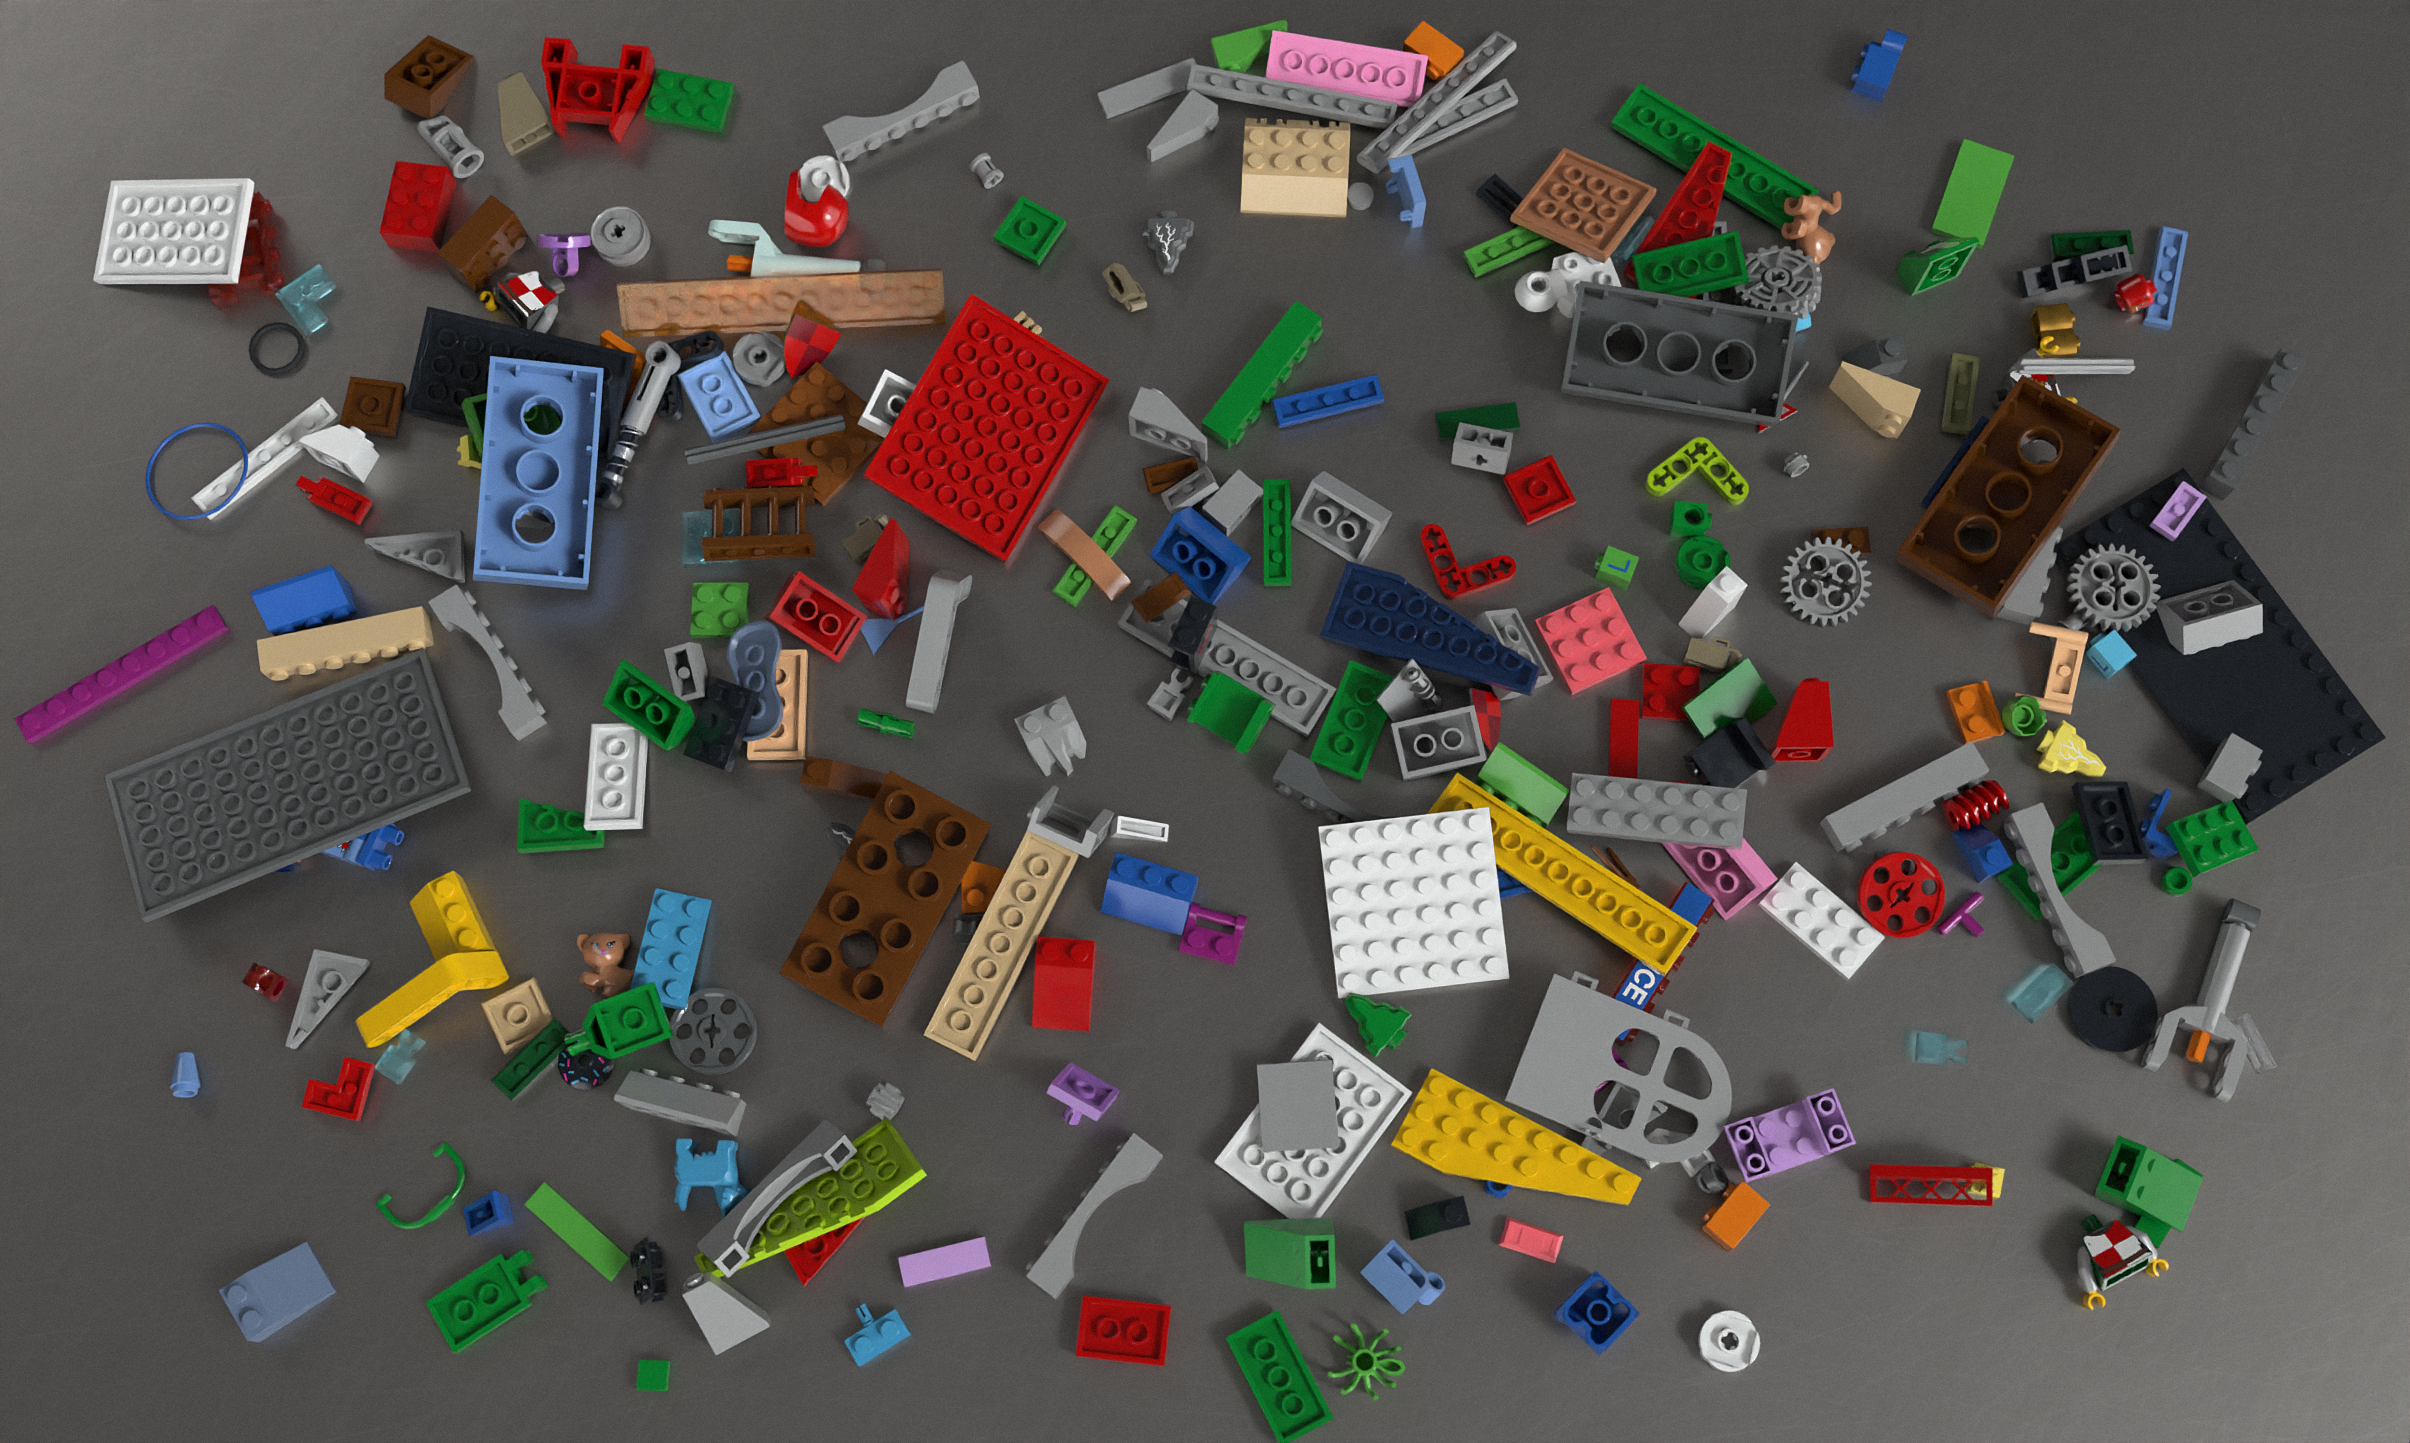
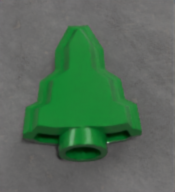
(1378, 1022)

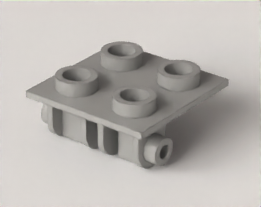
(1409, 694)

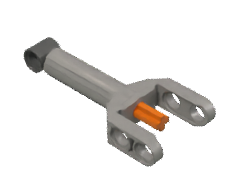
(2207, 1015)

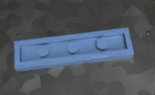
(2166, 277)

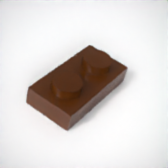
(1856, 536)

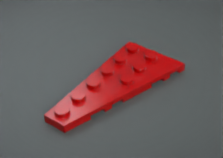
(1693, 206)

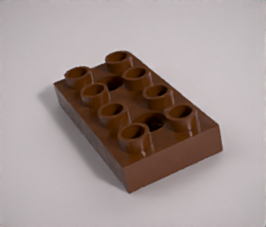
(2008, 496)
(885, 899)

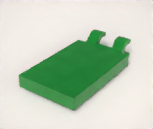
(484, 1300)

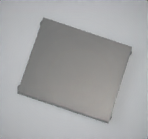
(1297, 1106)

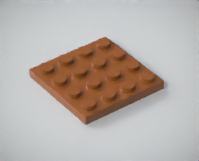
(836, 454)

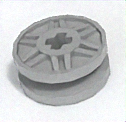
(617, 222)

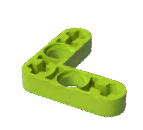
(1703, 464)

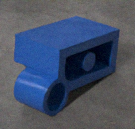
(1878, 65)

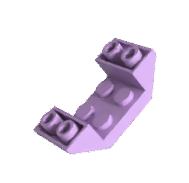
(1789, 1135)

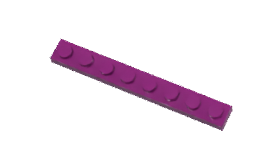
(121, 674)

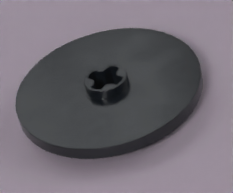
(2117, 987)

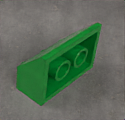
(649, 706)

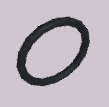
(272, 326)

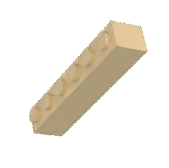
(345, 643)

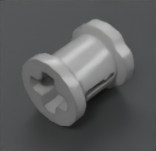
(986, 170)

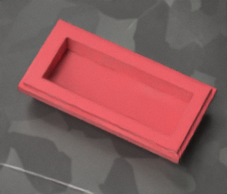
(1530, 1240)

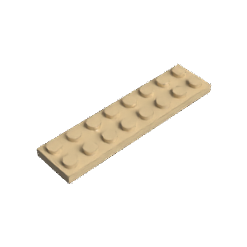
(1001, 945)

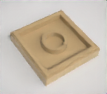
(518, 1015)

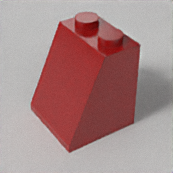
(1805, 725)

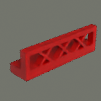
(1931, 1173)

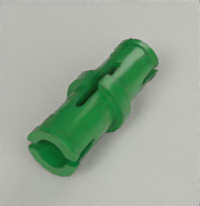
(886, 723)

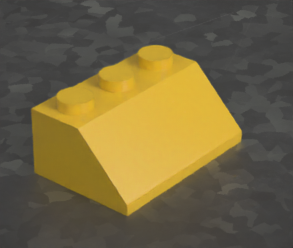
(450, 917)

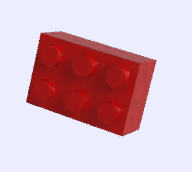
(417, 206)

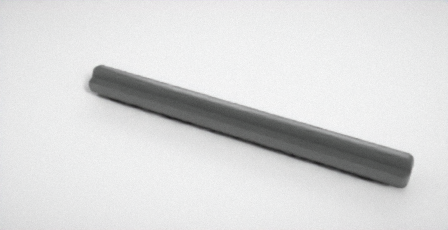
(765, 439)

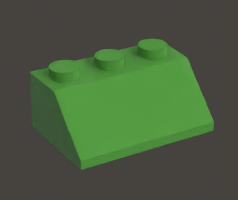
(1522, 786)

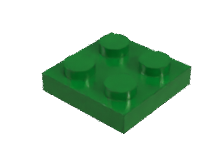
(1029, 230)

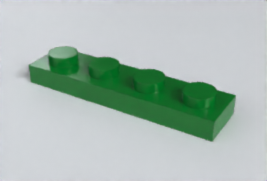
(1277, 532)

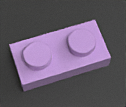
(2177, 511)

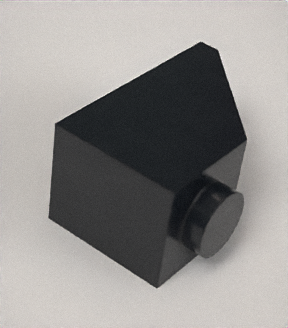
(1437, 1218)

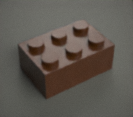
(483, 244)

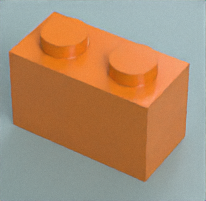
(1441, 51)
(1734, 1215)

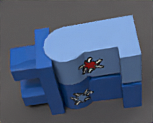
(368, 849)

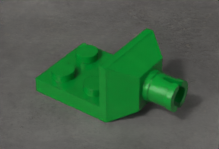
(622, 1024)

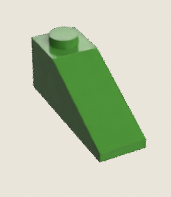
(1244, 48)

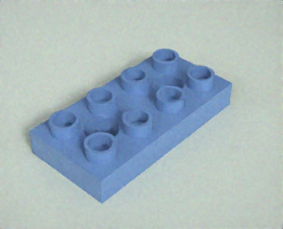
(538, 473)

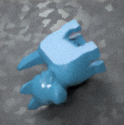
(709, 1170)

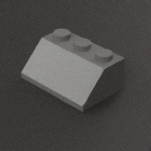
(1340, 518)
(2210, 617)
(1511, 631)

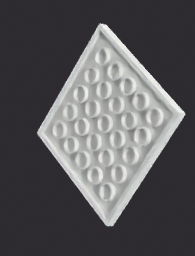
(1413, 902)

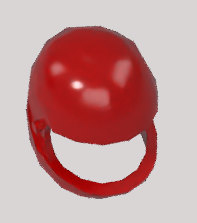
(814, 223)

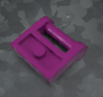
(1210, 943)

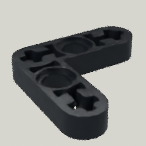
(695, 357)

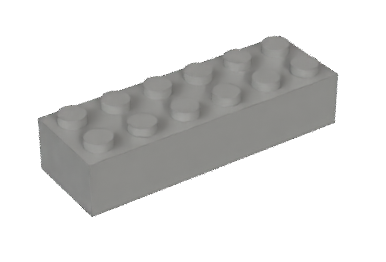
(1656, 811)

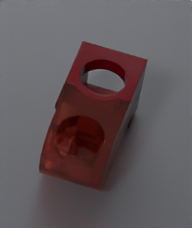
(264, 981)

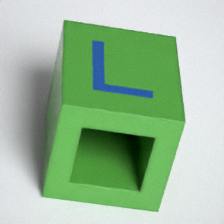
(1616, 567)

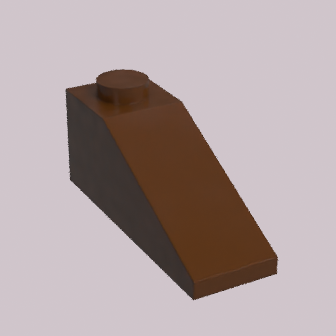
(840, 779)

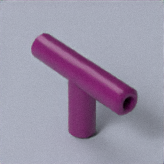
(1962, 915)

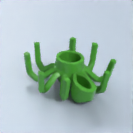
(1365, 1362)

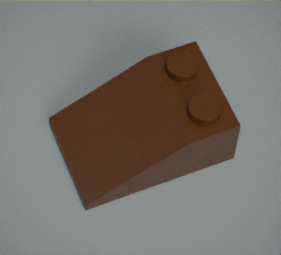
(426, 77)

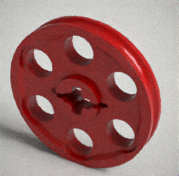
(1914, 896)

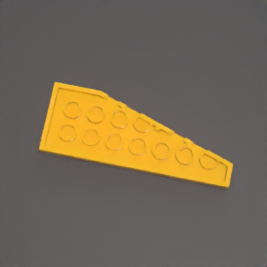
(1483, 1140)

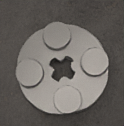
(759, 373)

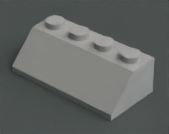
(680, 1102)

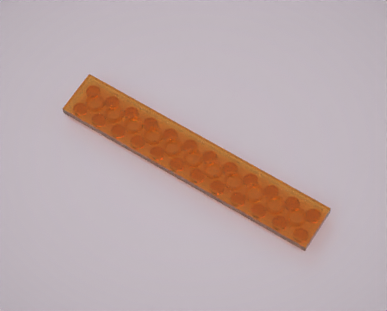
(772, 301)

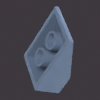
(277, 1292)

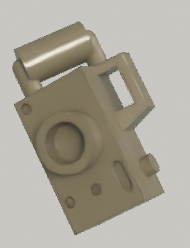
(1124, 287)
(864, 540)
(1711, 656)

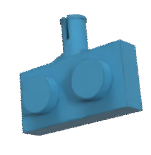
(875, 1334)

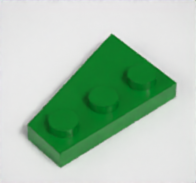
(553, 829)

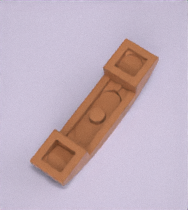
(1085, 554)

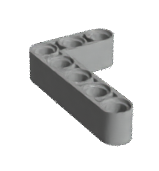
(943, 595)

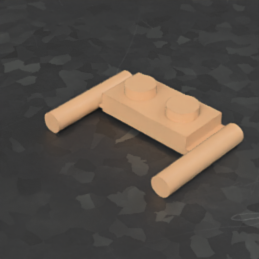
(2063, 667)

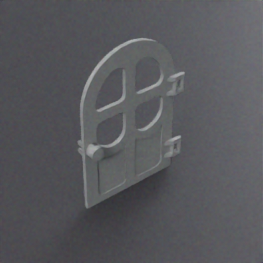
(1573, 1055)

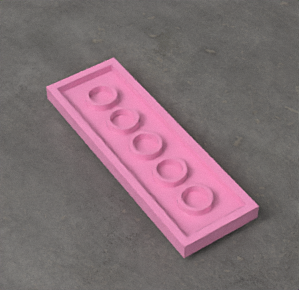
(1347, 67)

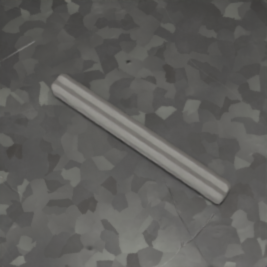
(2075, 365)

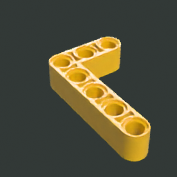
(429, 990)

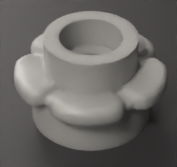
(1795, 464)

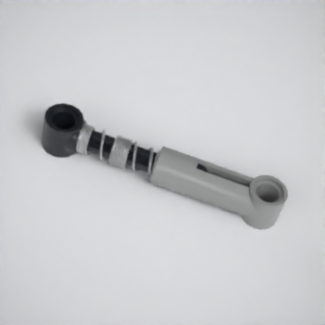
(636, 420)

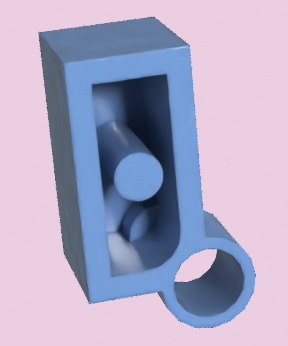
(1402, 1278)

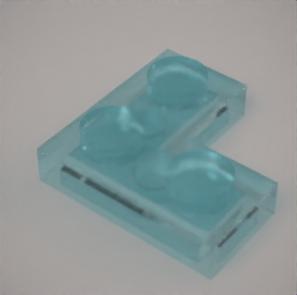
(301, 295)

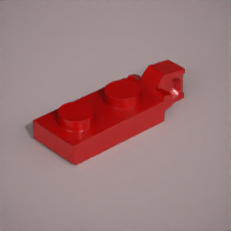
(777, 472)
(335, 498)

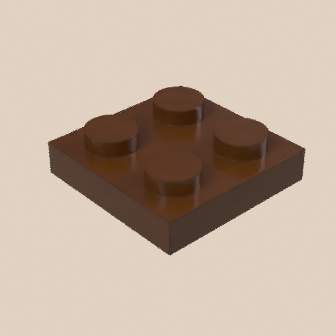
(373, 405)

